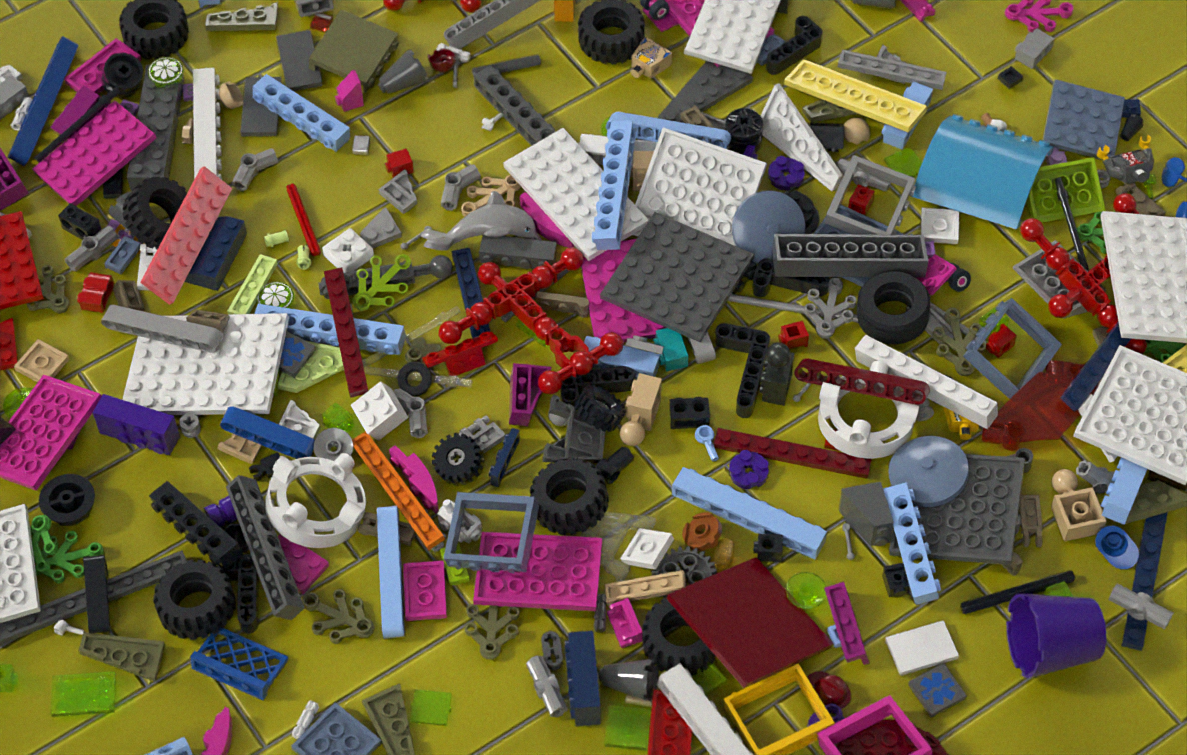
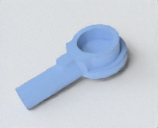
(705, 435)

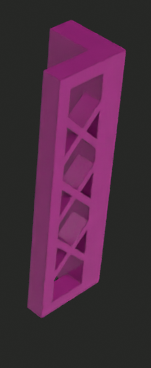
(846, 623)

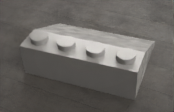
(1044, 280)

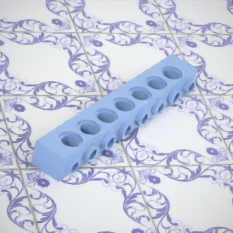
(614, 185)
(321, 329)

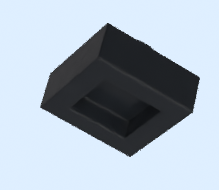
(1010, 77)

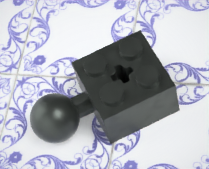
(777, 374)

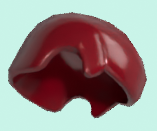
(442, 60)

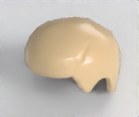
(230, 95)
(856, 130)

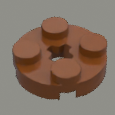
(709, 538)

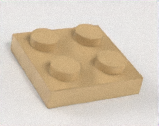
(41, 360)

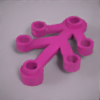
(1017, 12)

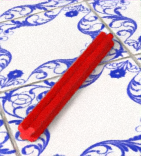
(303, 220)

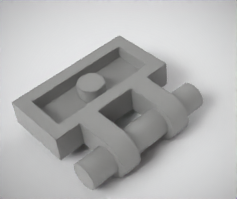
(487, 436)

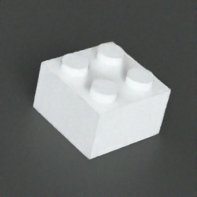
(379, 411)

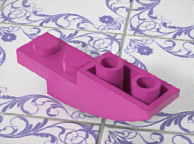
(543, 224)
(418, 476)
(218, 738)

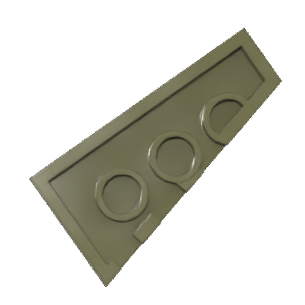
(255, 19)

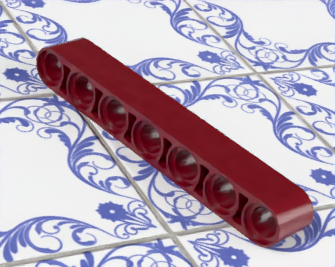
(871, 379)

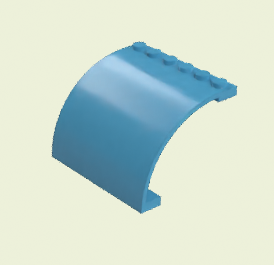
(980, 170)

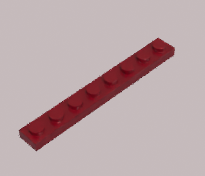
(346, 332)
(793, 453)

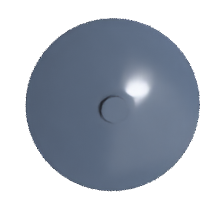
(762, 217)
(932, 468)

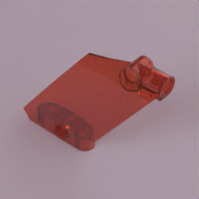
(1036, 409)

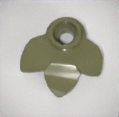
(420, 349)

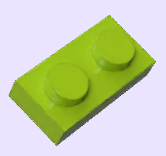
(454, 575)

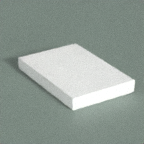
(921, 648)

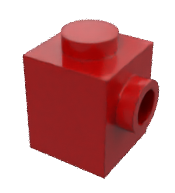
(399, 161)
(861, 199)

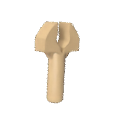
(187, 132)

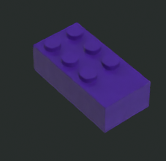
(136, 424)

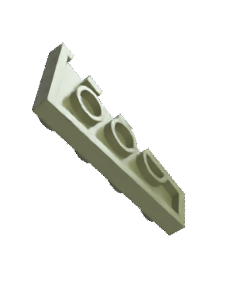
(824, 110)
(129, 654)
(390, 720)

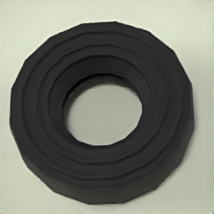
(414, 367)

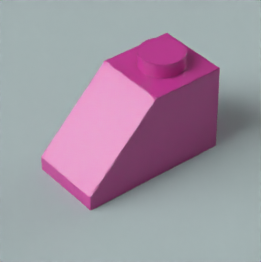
(349, 92)

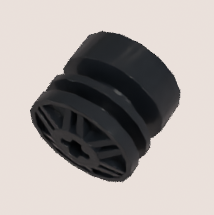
(745, 129)

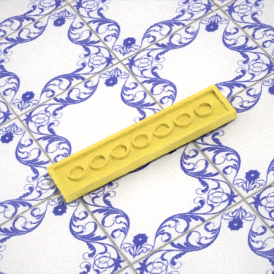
(856, 95)

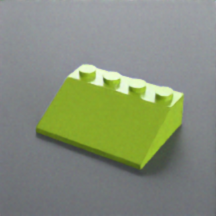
(1080, 181)

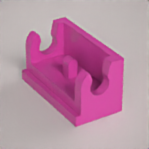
(625, 623)

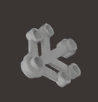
(829, 311)

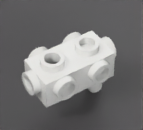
(469, 522)

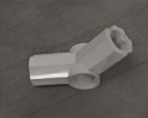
(250, 167)
(455, 182)
(417, 417)
(1097, 476)

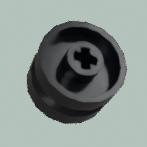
(123, 72)

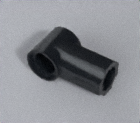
(615, 464)

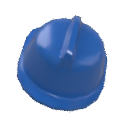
(1117, 547)

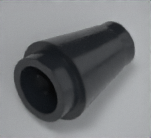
(1131, 127)

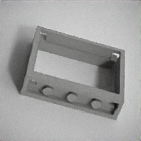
(856, 227)

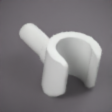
(489, 124)
(61, 626)

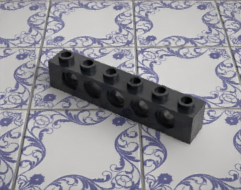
(195, 525)

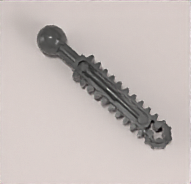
(439, 267)

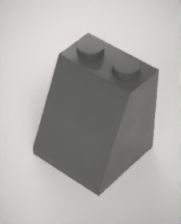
(867, 512)

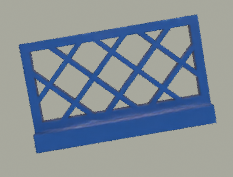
(234, 677)

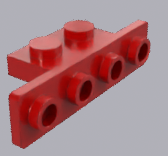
(463, 356)

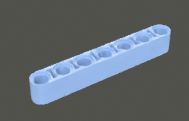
(643, 123)
(390, 572)

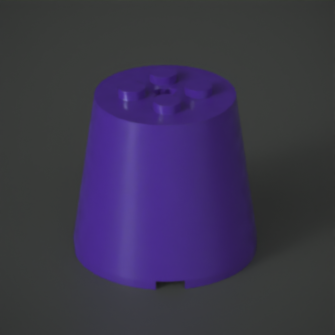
(1054, 632)

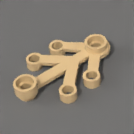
(508, 184)

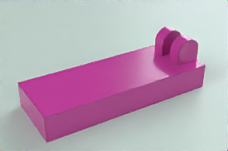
(919, 8)

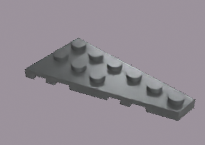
(706, 89)

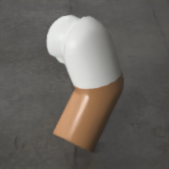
(999, 123)

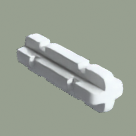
(463, 56)
(305, 719)

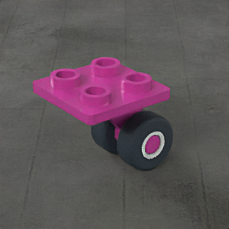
(658, 13)
(941, 271)

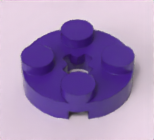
(789, 165)
(748, 460)

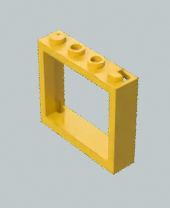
(792, 742)

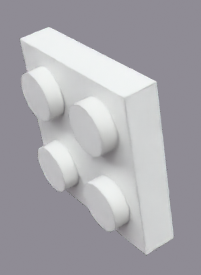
(940, 225)
(647, 548)

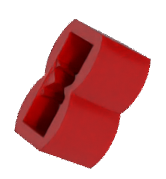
(95, 292)

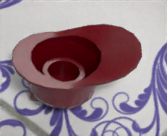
(830, 688)

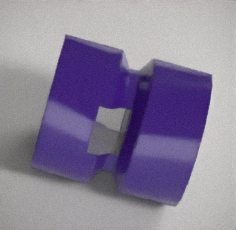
(222, 512)

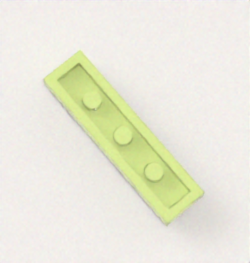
(253, 285)

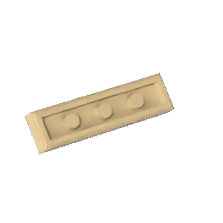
(645, 587)

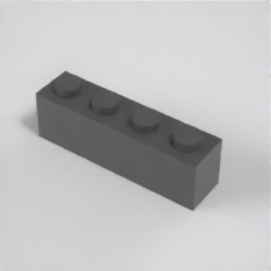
(517, 251)

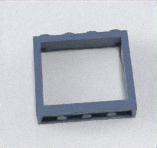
(1031, 327)
(492, 502)

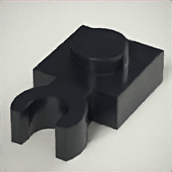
(265, 468)

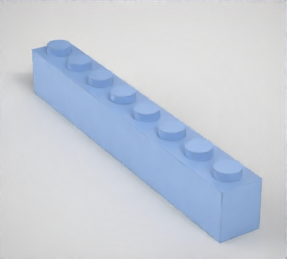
(748, 512)

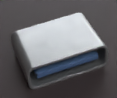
(361, 145)

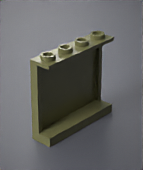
(354, 45)

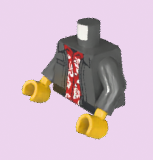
(1131, 165)

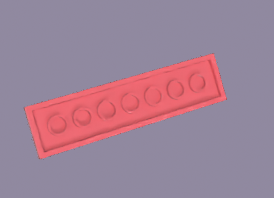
(186, 235)

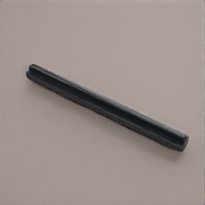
(1007, 594)

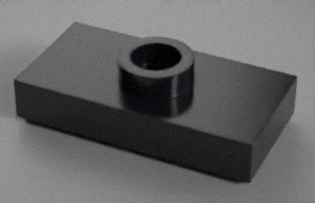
(113, 186)

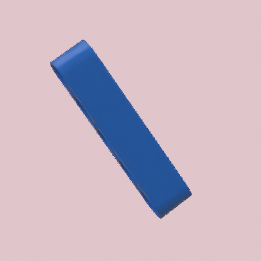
(267, 433)

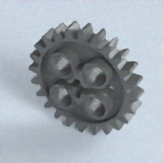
(701, 567)

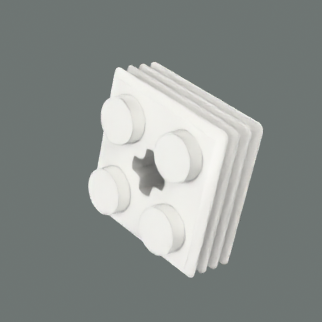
(348, 251)

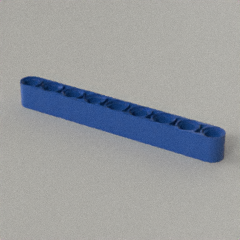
(43, 101)

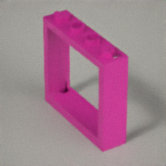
(866, 717)

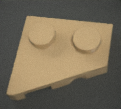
(240, 448)

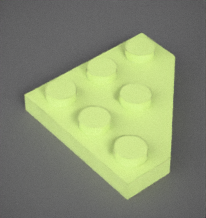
(321, 365)

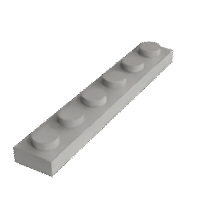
(891, 69)

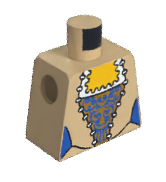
(650, 59)

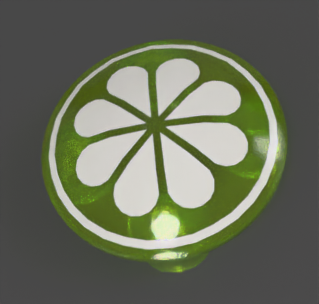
(165, 71)
(276, 294)

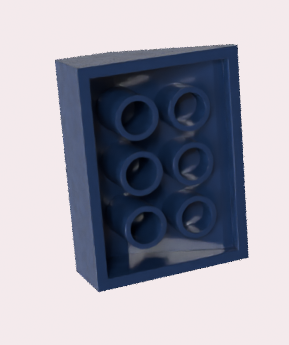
(217, 253)

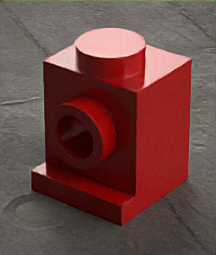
(794, 335)
(1001, 341)

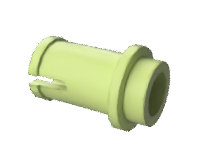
(276, 238)
(303, 260)

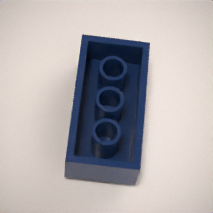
(582, 678)

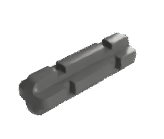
(600, 614)

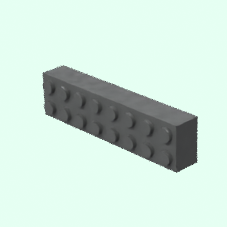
(159, 113)
(848, 255)

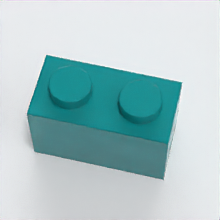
(674, 351)

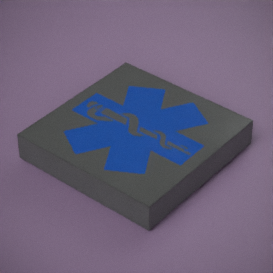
(294, 354)
(937, 690)

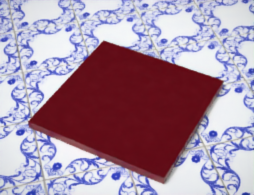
(749, 622)

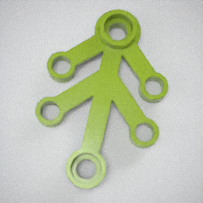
(379, 284)

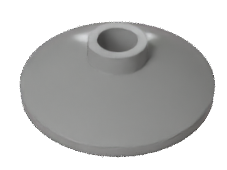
(330, 438)

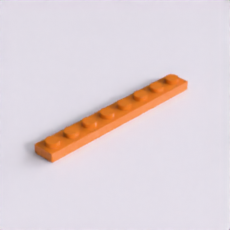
(398, 491)

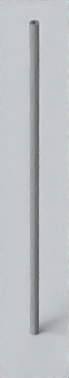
(779, 305)

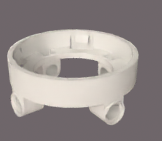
(858, 439)
(292, 520)

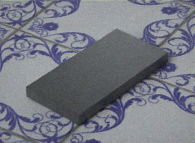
(294, 55)
(257, 118)

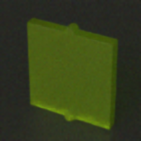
(904, 162)
(430, 707)

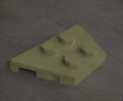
(1155, 499)

